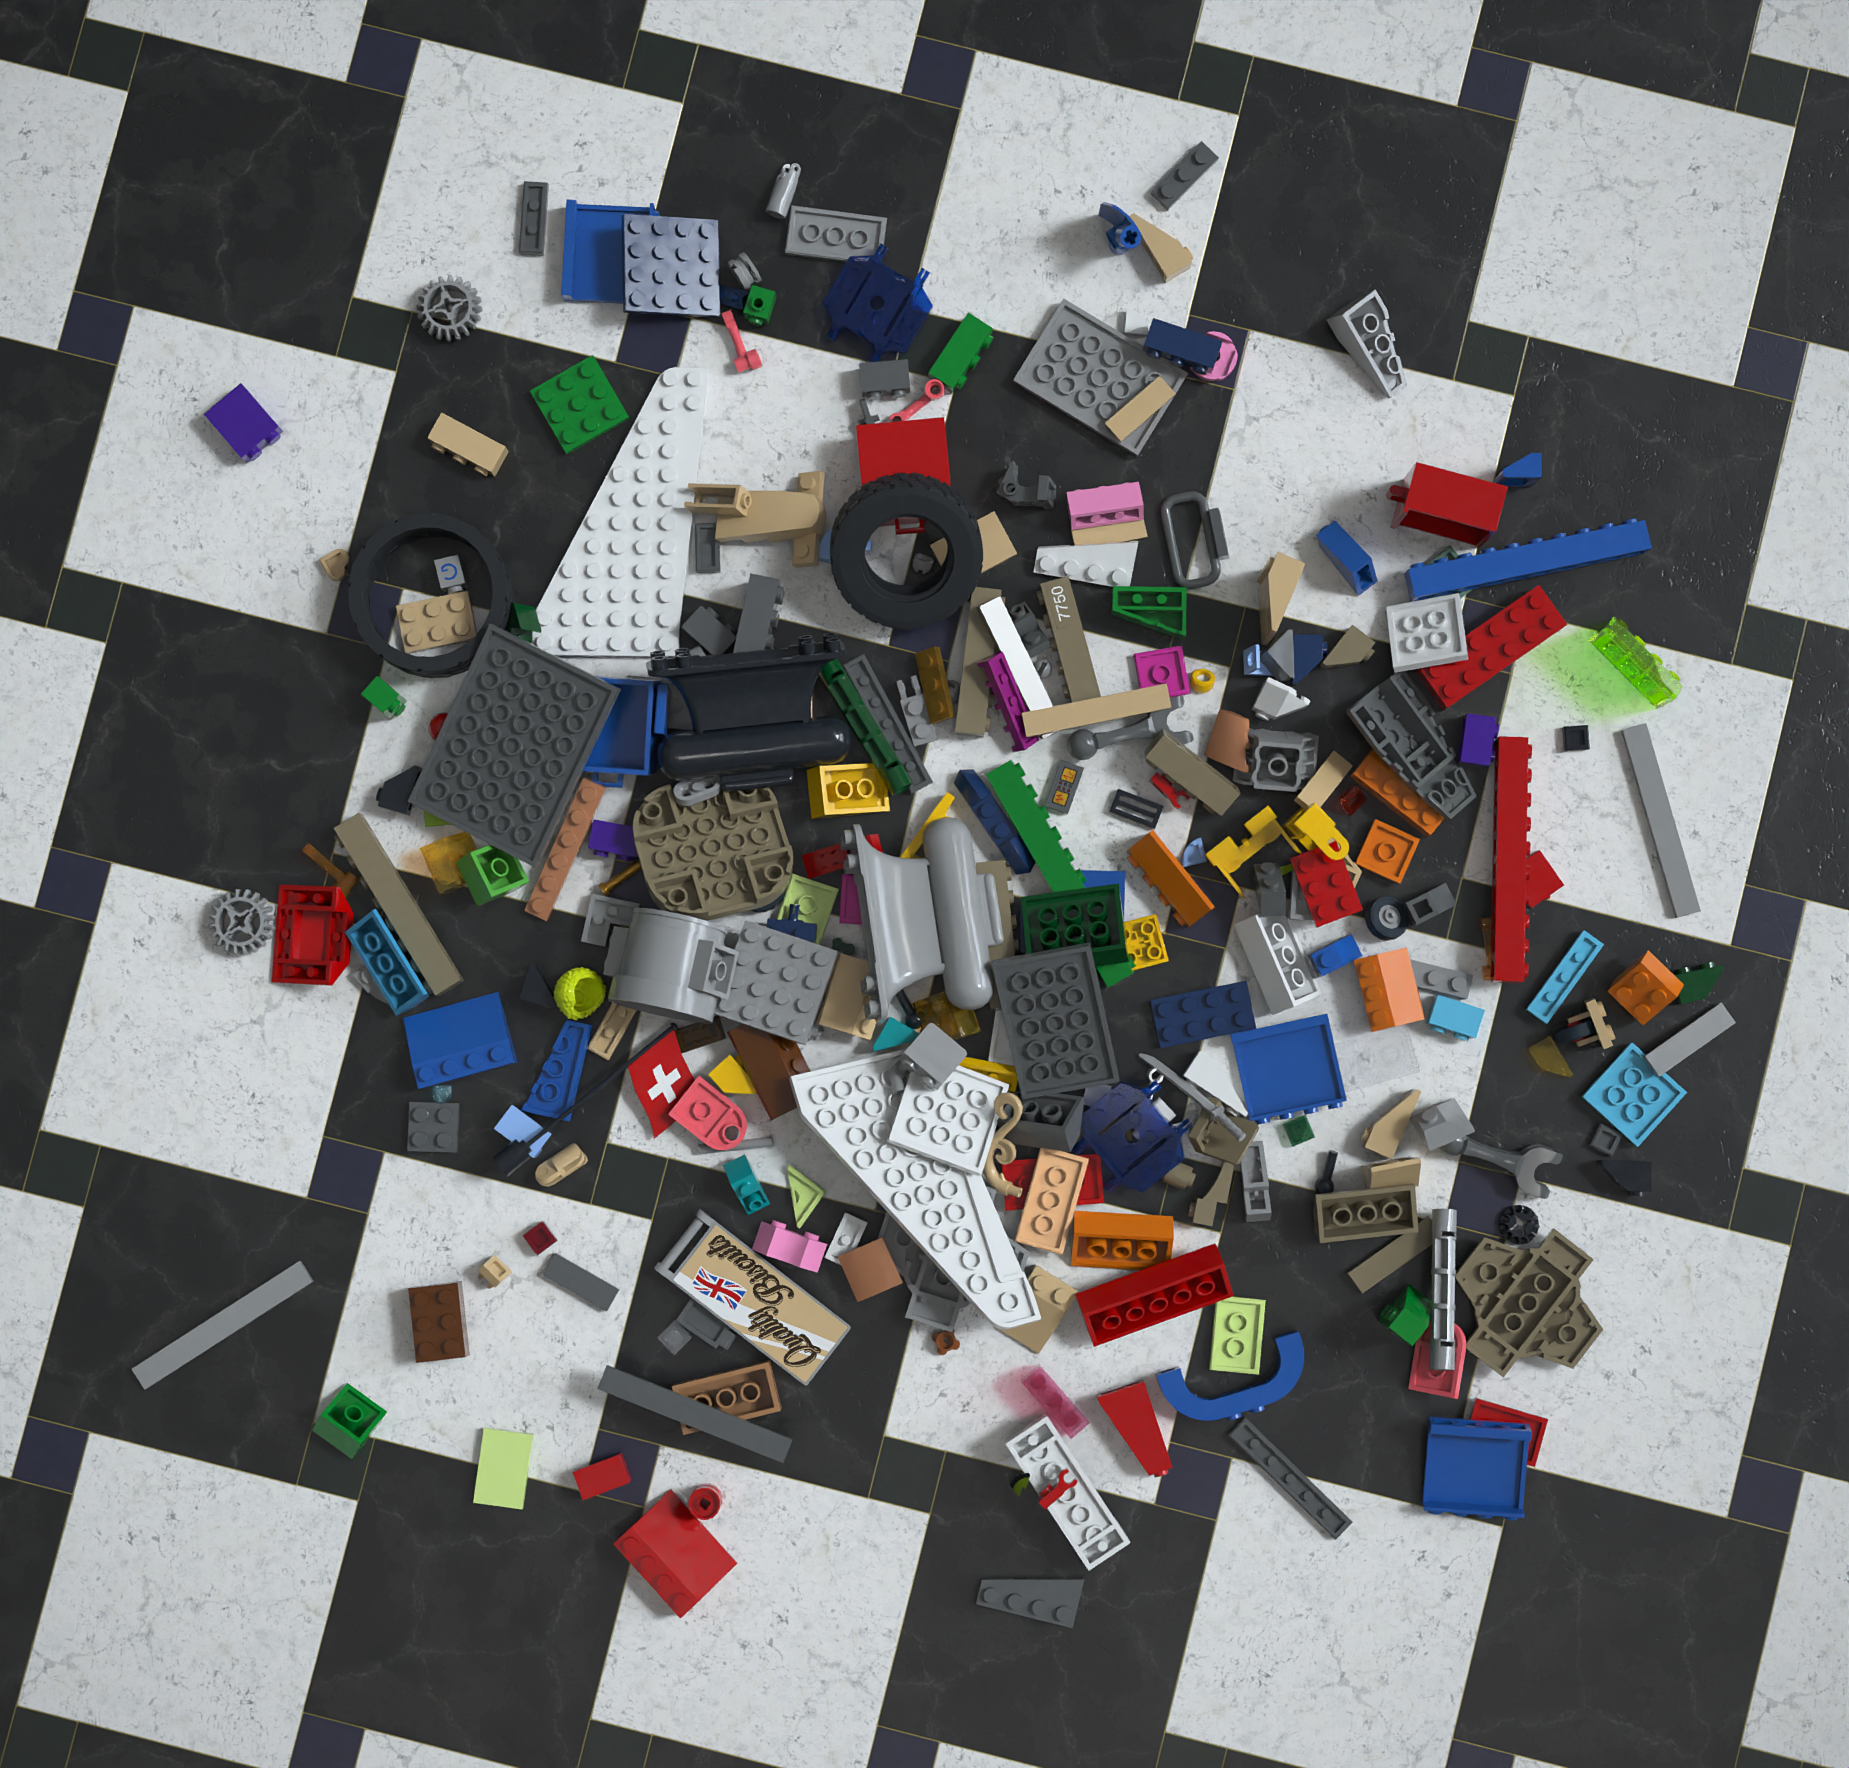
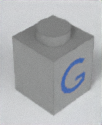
(451, 574)

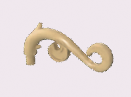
(1008, 1150)

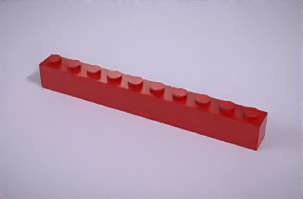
(1509, 860)

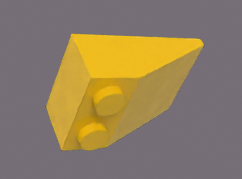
(846, 790)

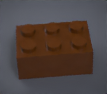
(438, 1321)

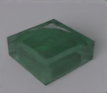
(1298, 1130)

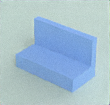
(520, 1126)

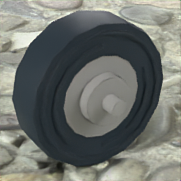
(1386, 918)

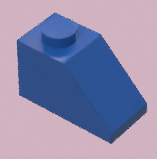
(1335, 955)

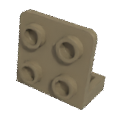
(1216, 1142)

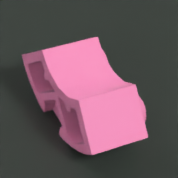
(789, 1246)

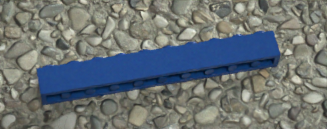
(1527, 560)

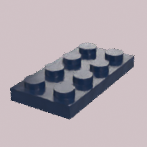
(1203, 1014)

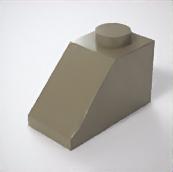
(1350, 650)

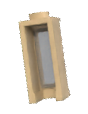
(719, 499)

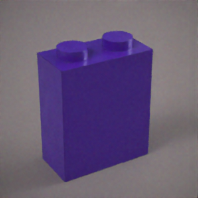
(244, 423)

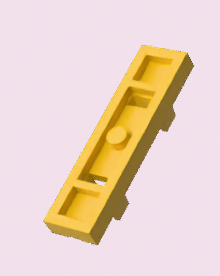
(939, 812)

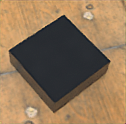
(1575, 738)

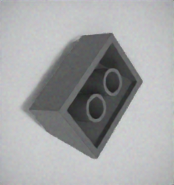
(1046, 1121)

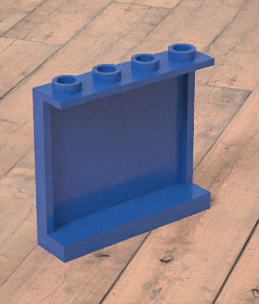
(595, 251)
(1289, 1068)
(1475, 1467)

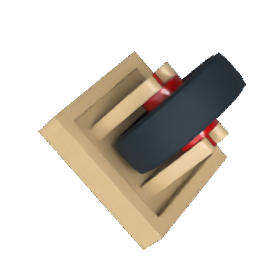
(1579, 1030)

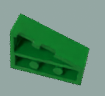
(1152, 607)

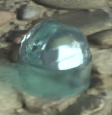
(442, 1093)

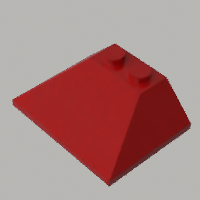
(311, 935)

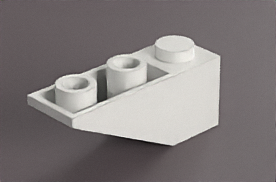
(1211, 1077)

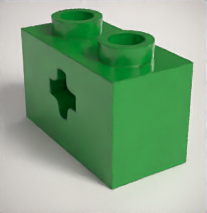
(384, 698)

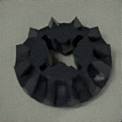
(1508, 1221)

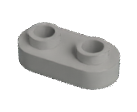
(696, 790)

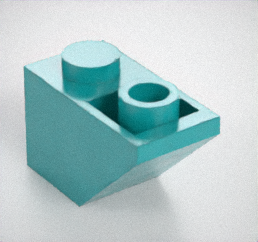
(746, 1184)

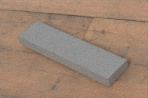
(1689, 1040)

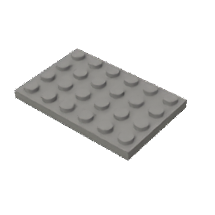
(1093, 373)

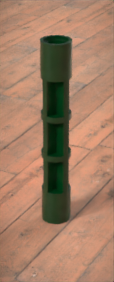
(865, 727)

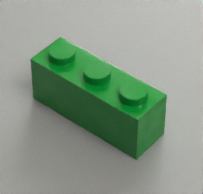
(961, 353)

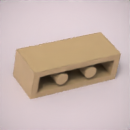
(467, 445)

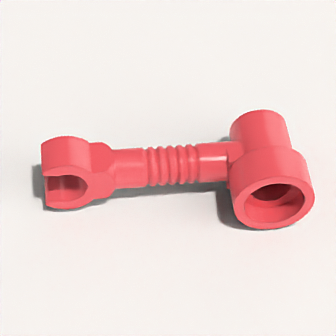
(745, 359)
(922, 401)

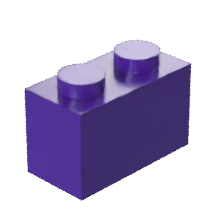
(1477, 740)
(612, 839)

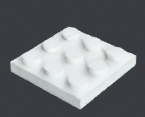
(1426, 633)

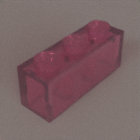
(1055, 1401)

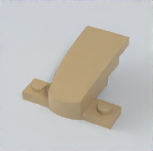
(782, 517)

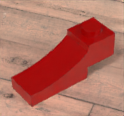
(831, 858)

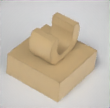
(494, 1272)

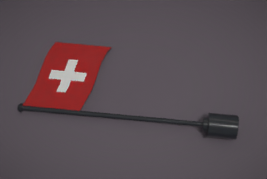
(658, 1079)

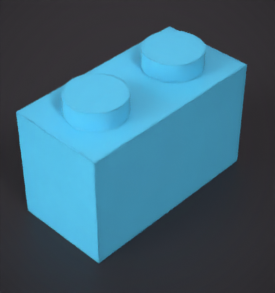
(1454, 1017)

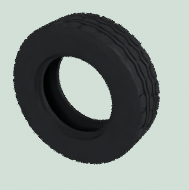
(916, 603)

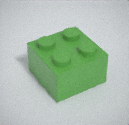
(491, 874)

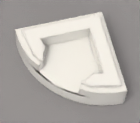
(1135, 324)

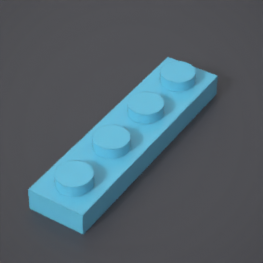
(1564, 977)

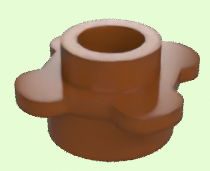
(938, 1337)

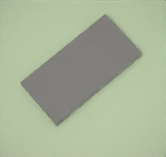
(833, 234)

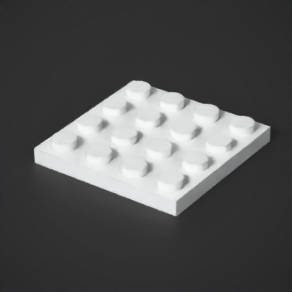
(950, 1122)

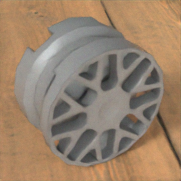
(741, 272)

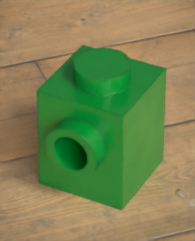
(760, 298)

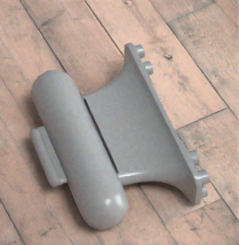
(925, 917)

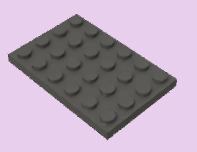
(1055, 1020)

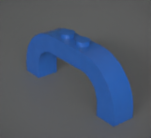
(1251, 1398)

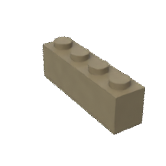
(1191, 772)

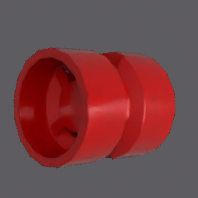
(705, 1501)

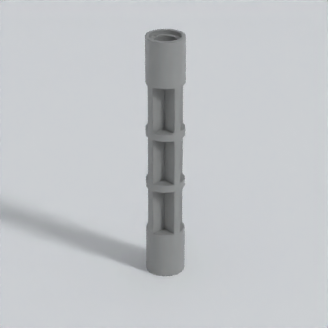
(1443, 1290)

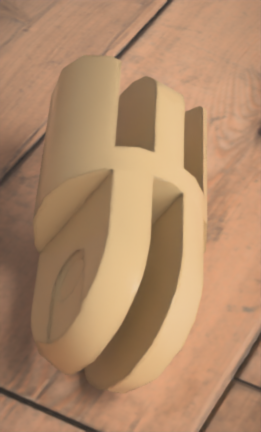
(560, 1165)

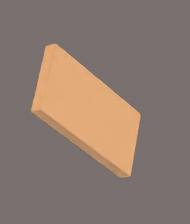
(1051, 1200)

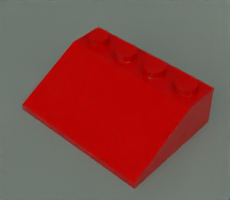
(675, 1553)

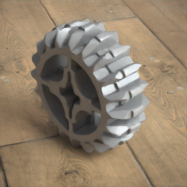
(440, 309)
(234, 929)

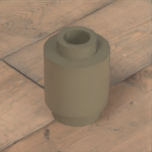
(1180, 1176)

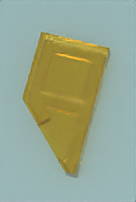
(1549, 1057)

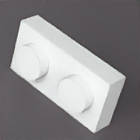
(846, 1237)

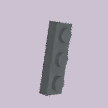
(1184, 175)

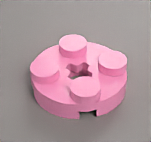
(1227, 358)

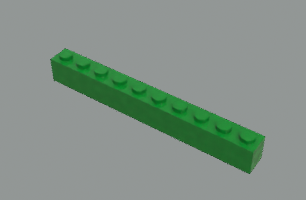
(1044, 844)

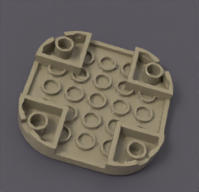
(712, 854)

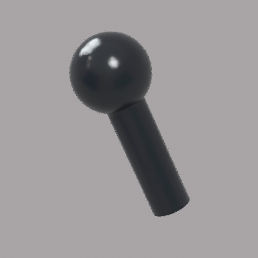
(911, 1018)
(1325, 1184)

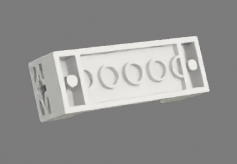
(1080, 1509)

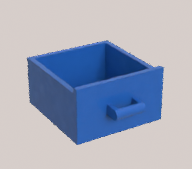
(628, 736)

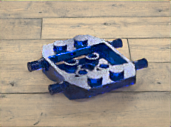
(872, 323)
(1118, 1150)

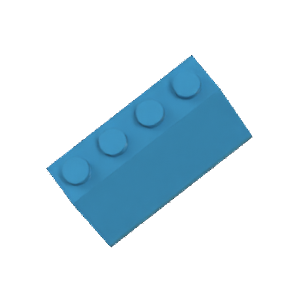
(386, 963)

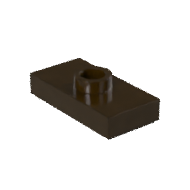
(700, 1035)

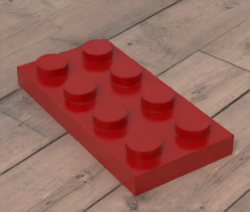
(1021, 1173)

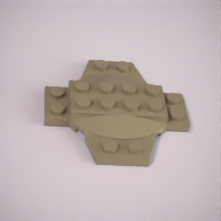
(1528, 1302)

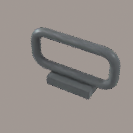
(1213, 533)

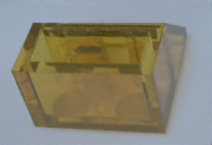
(949, 1018)

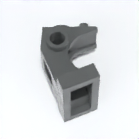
(1038, 495)

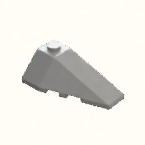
(1367, 338)

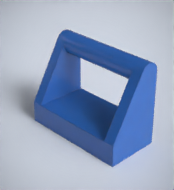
(1522, 473)

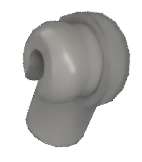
(896, 1077)

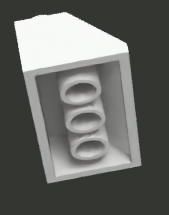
(1277, 961)

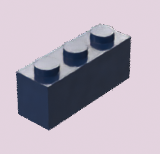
(1182, 346)

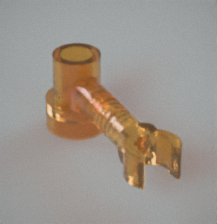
(344, 881)
(1486, 925)

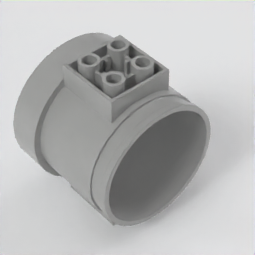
(670, 965)

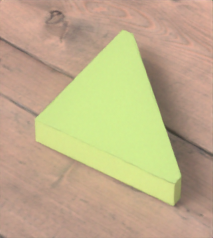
(804, 1195)

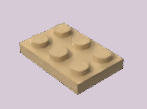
(436, 622)

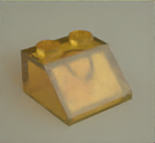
(442, 859)

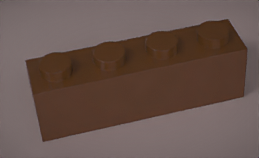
(769, 1065)

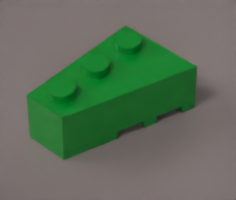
(1407, 1315)

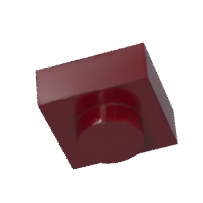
(540, 1238)

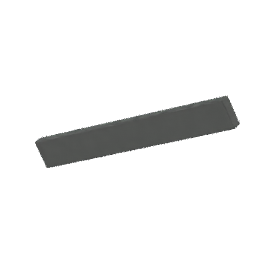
(695, 1413)

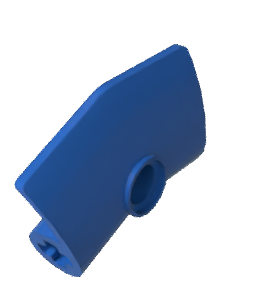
(1124, 233)

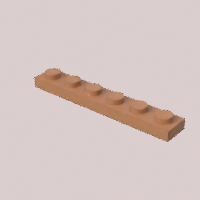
(565, 849)

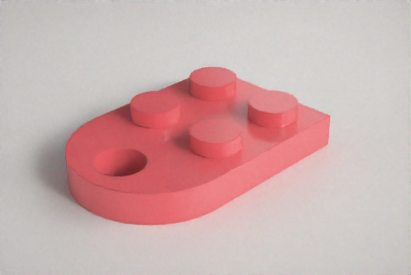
(708, 1114)
(1436, 1381)

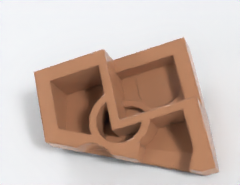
(1229, 740)

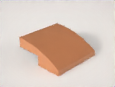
(870, 1269)

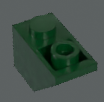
(1698, 982)

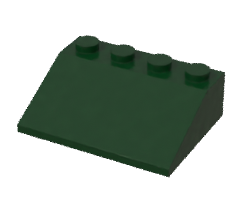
(1075, 919)

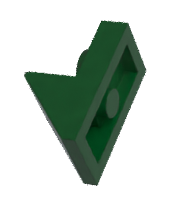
(523, 621)

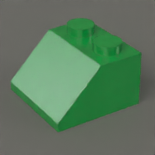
(349, 1420)

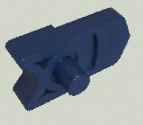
(733, 297)

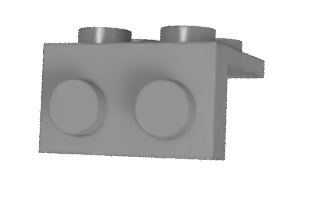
(933, 1056)

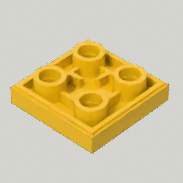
(1145, 942)

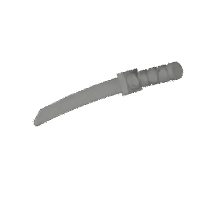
(1215, 1113)

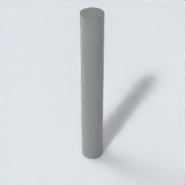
(744, 1144)

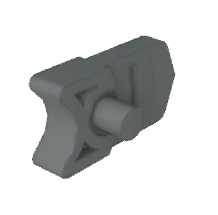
(868, 419)

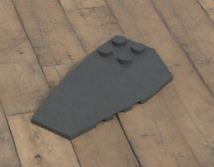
(1407, 739)

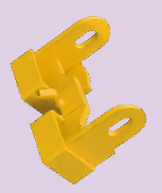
(1315, 828)
(1229, 856)

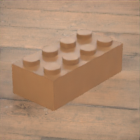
(738, 1391)

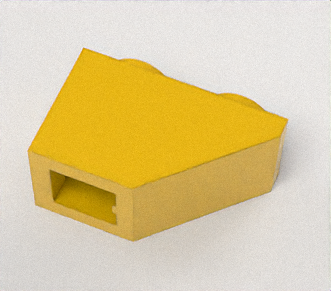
(732, 1076)

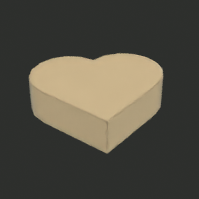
(335, 564)

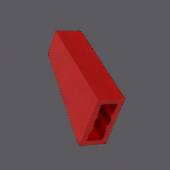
(1136, 1422)

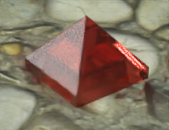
(1352, 800)

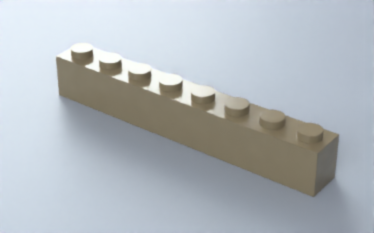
(398, 904)

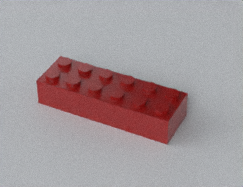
(1494, 647)
(1154, 1294)

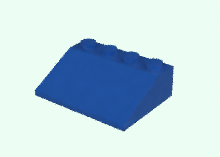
(459, 1040)

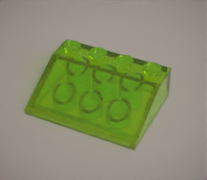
(1636, 663)

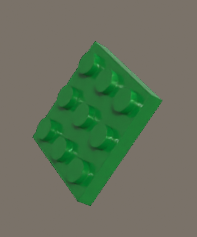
(579, 404)

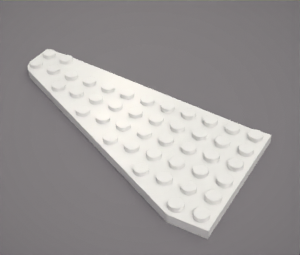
(629, 559)
(933, 1202)

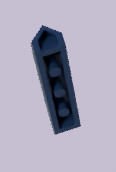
(994, 821)

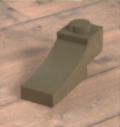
(1204, 1208)

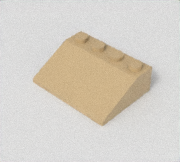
(1276, 588)

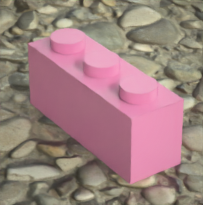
(1105, 505)

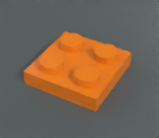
(1387, 851)

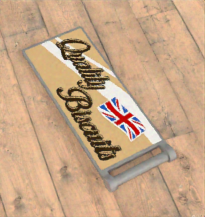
(755, 1299)

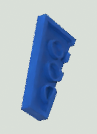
(561, 1073)

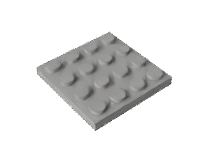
(777, 983)

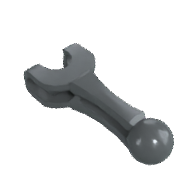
(1084, 743)
(1519, 1163)

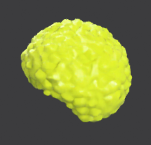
(579, 993)

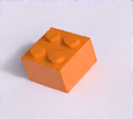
(1645, 988)

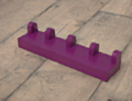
(1008, 699)

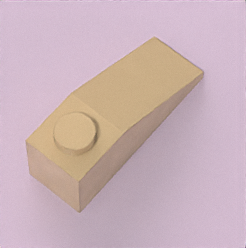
(1163, 250)
(1388, 1129)

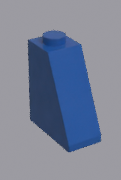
(1347, 557)

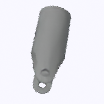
(783, 191)

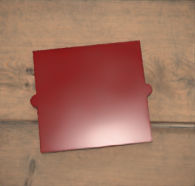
(1542, 879)

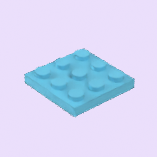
(1632, 1095)

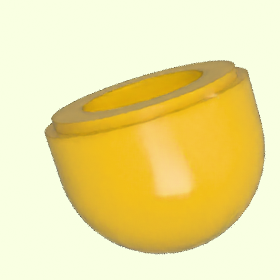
(1202, 686)

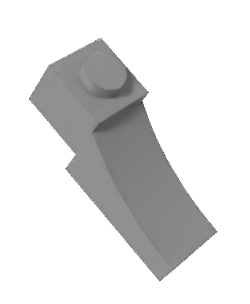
(1255, 1184)

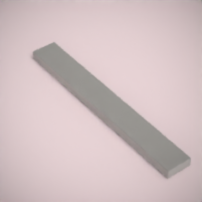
(1660, 820)
(222, 1325)

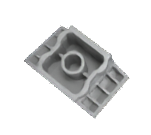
(1279, 760)

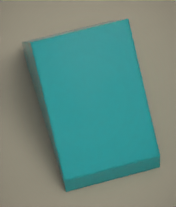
(894, 1034)

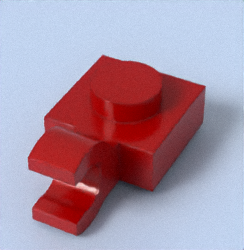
(1164, 786)
(1050, 1493)

